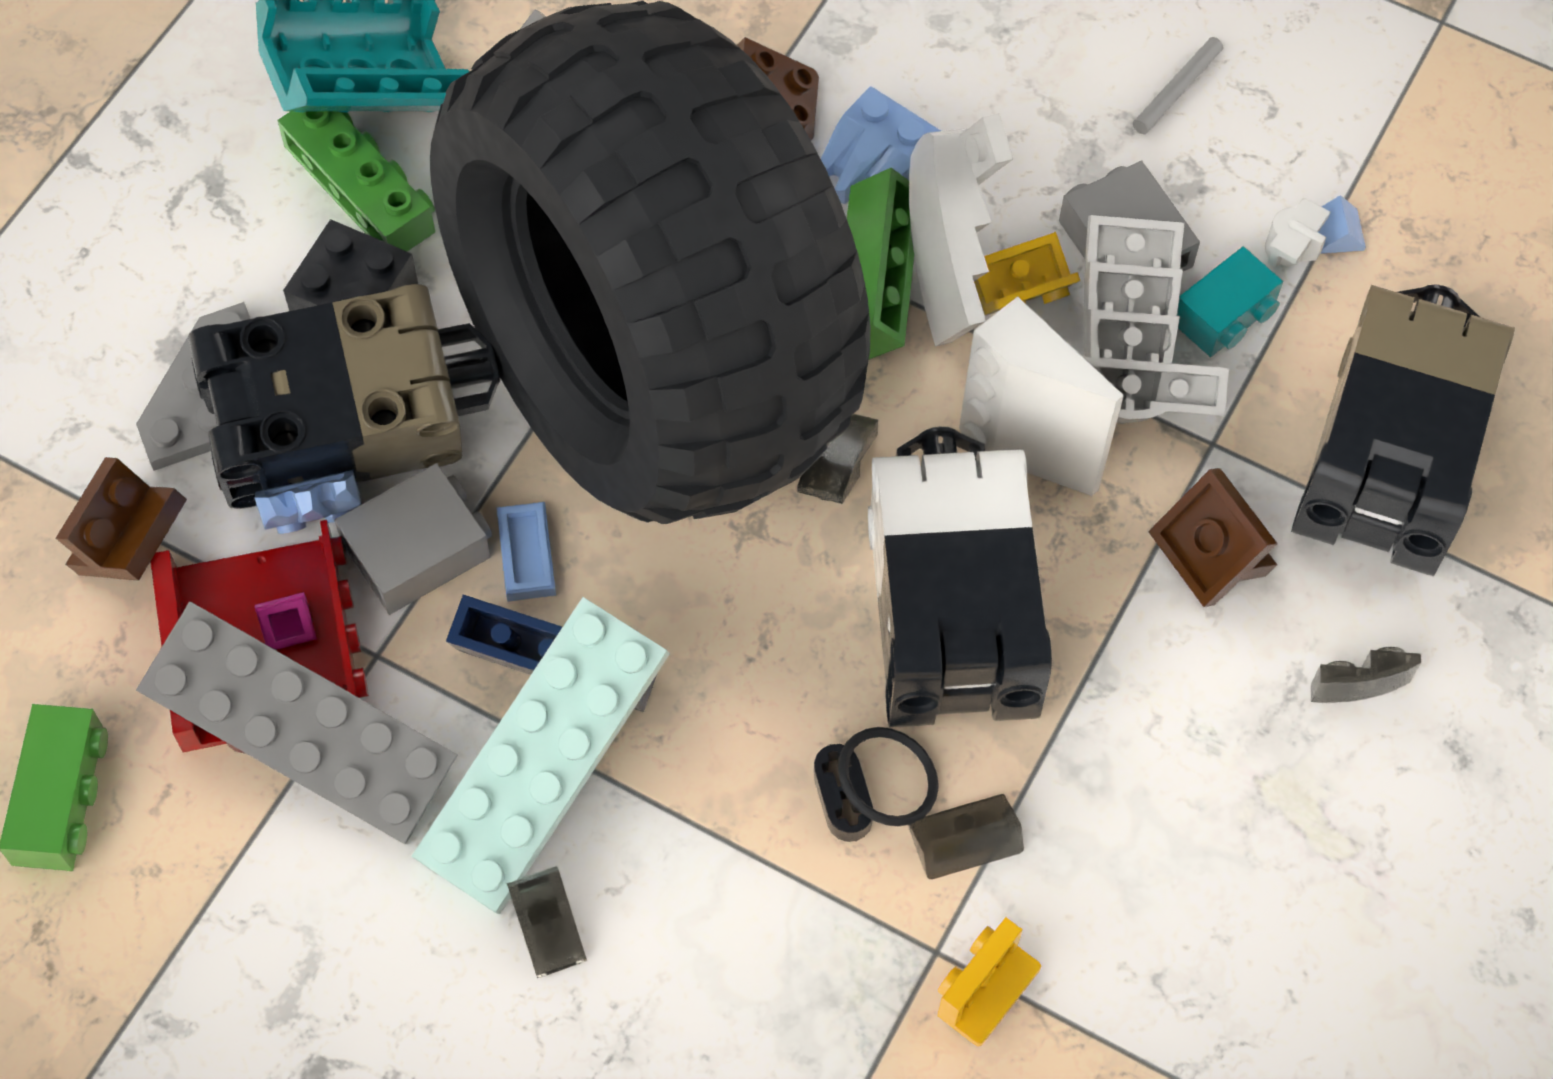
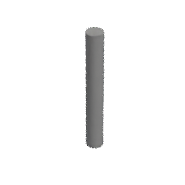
(1178, 85)

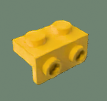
(1027, 273)
(990, 983)

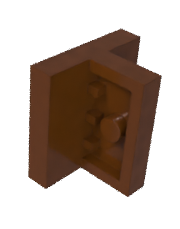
(118, 523)
(1214, 538)

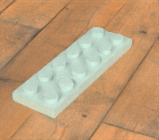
(540, 754)

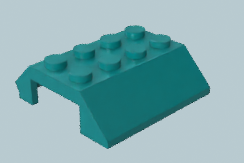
(353, 55)

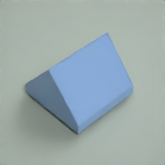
(1342, 227)

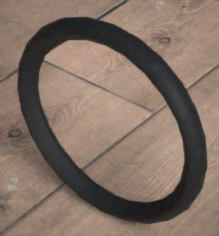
(859, 804)

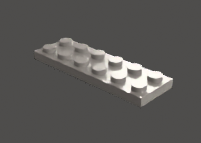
(297, 722)

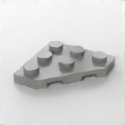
(176, 417)

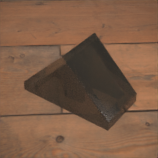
(546, 922)

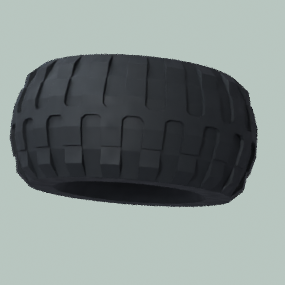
(652, 258)

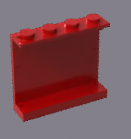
(238, 583)

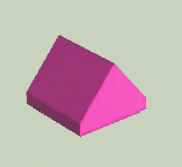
(286, 621)

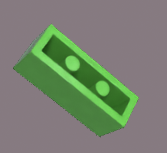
(53, 788)

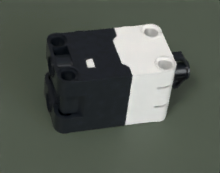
(957, 582)

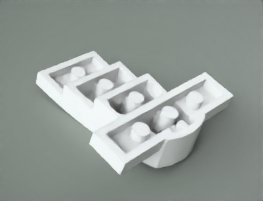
(946, 218)
(1134, 321)

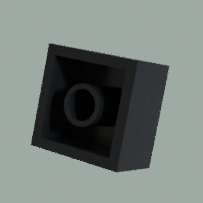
(347, 266)

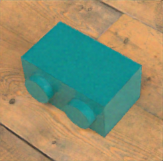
(1228, 301)

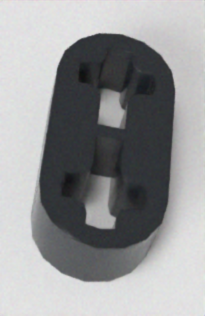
(832, 795)

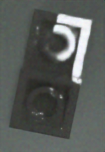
(839, 467)
(1380, 674)

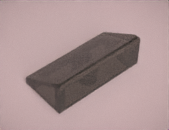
(967, 836)

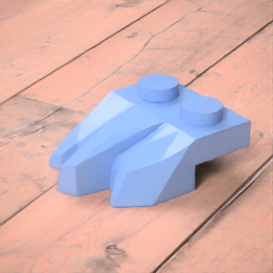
(871, 139)
(309, 500)

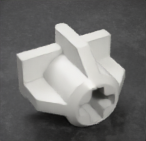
(1296, 235)

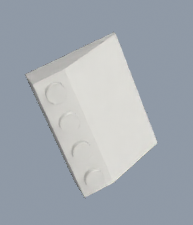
(1039, 397)

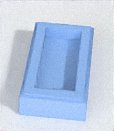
(526, 551)

